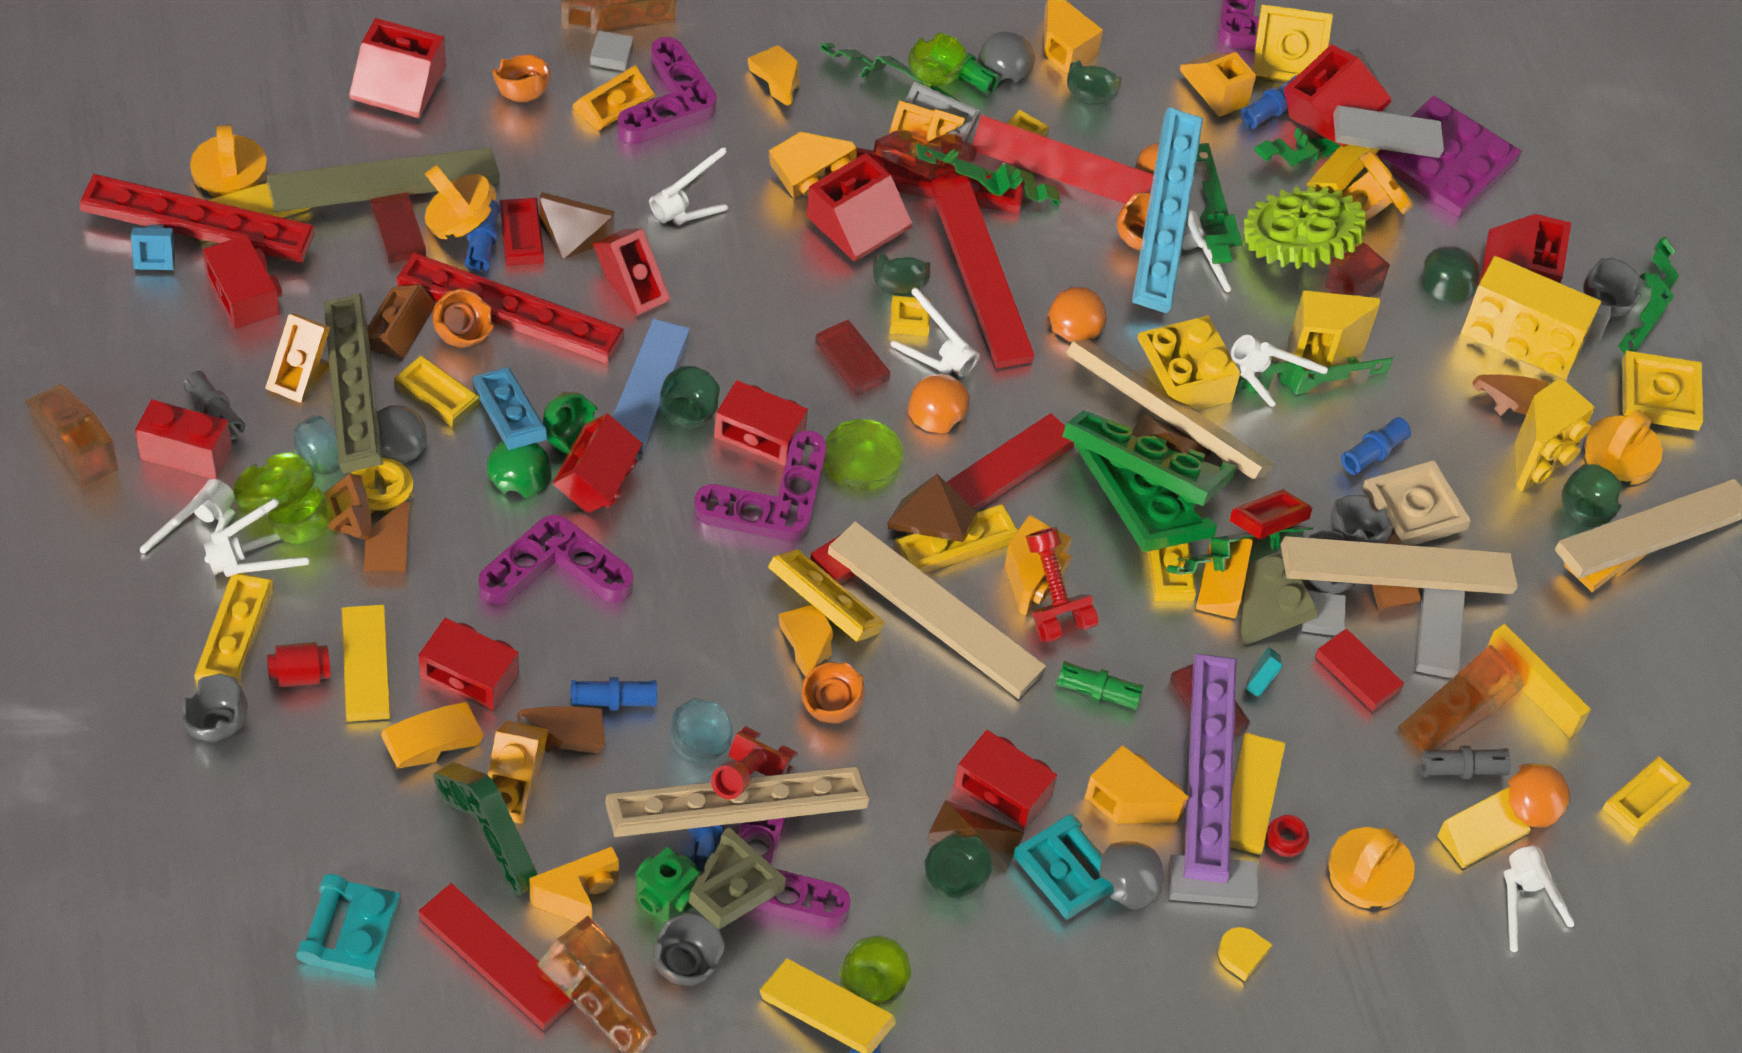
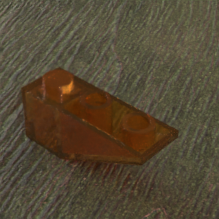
(616, 14)
(74, 433)
(1463, 701)
(598, 980)

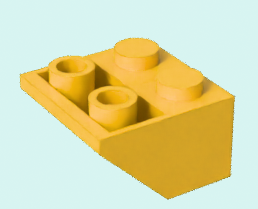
(1332, 327)
(1192, 362)
(1550, 432)

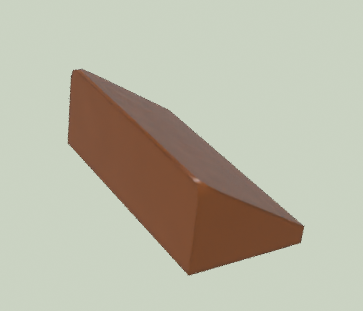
(399, 320)

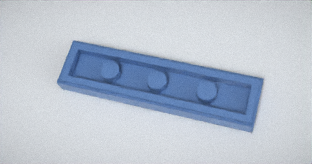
(656, 359)

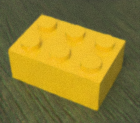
(1530, 317)

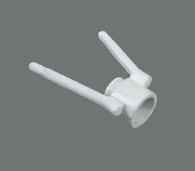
(672, 201)
(1194, 237)
(956, 353)
(1256, 357)
(209, 504)
(226, 552)
(1532, 873)

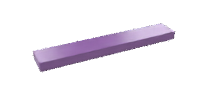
(1210, 769)

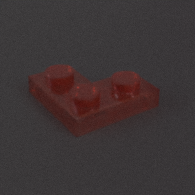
(901, 149)

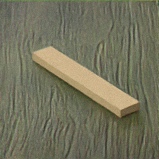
(1169, 409)
(1652, 529)
(1398, 565)
(937, 610)
(763, 800)

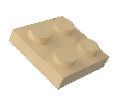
(1417, 503)

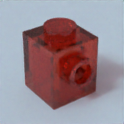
(1358, 273)

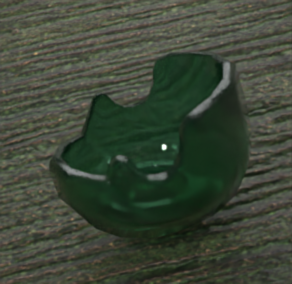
(1092, 83)
(1450, 273)
(900, 274)
(689, 397)
(1591, 495)
(958, 867)

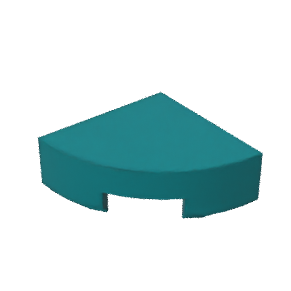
(1264, 671)

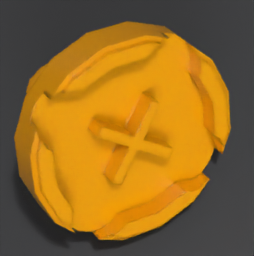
(228, 163)
(1378, 187)
(458, 204)
(1624, 447)
(1371, 867)

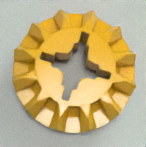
(396, 480)

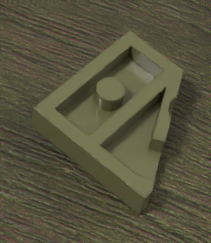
(1273, 600)
(734, 881)

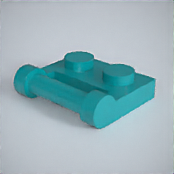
(1057, 869)
(363, 930)

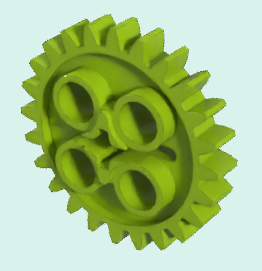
(1304, 226)

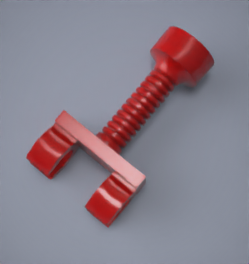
(1083, 612)
(734, 777)

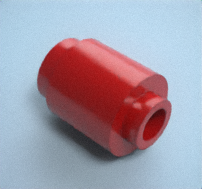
(299, 664)

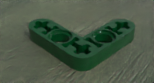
(479, 796)

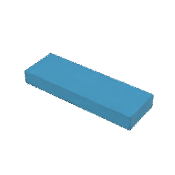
(509, 408)

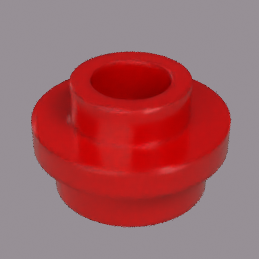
(1290, 826)

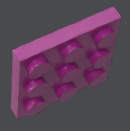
(1464, 171)

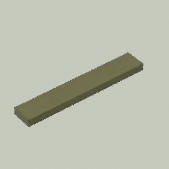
(375, 179)
(352, 384)

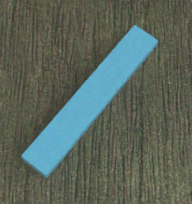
(1167, 210)

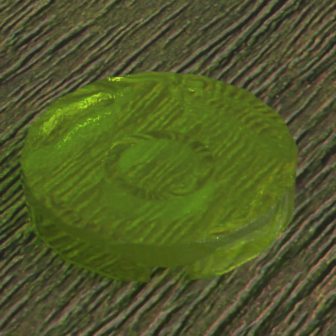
(863, 454)
(283, 478)

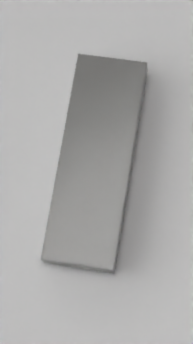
(1388, 131)
(1440, 632)

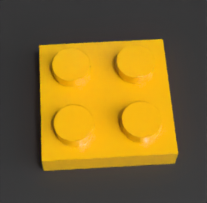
(1288, 41)
(1663, 389)

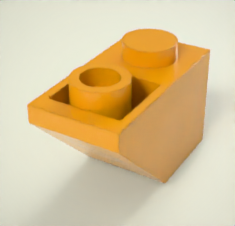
(1069, 35)
(1221, 80)
(808, 159)
(1026, 569)
(517, 765)
(1135, 792)

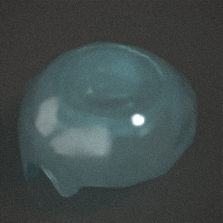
(317, 444)
(700, 731)

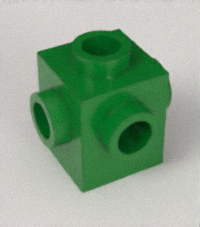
(666, 884)

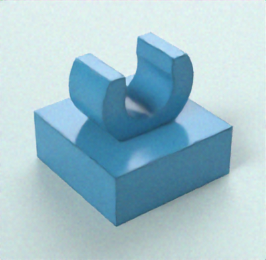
(153, 248)

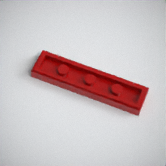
(1012, 462)
(495, 955)

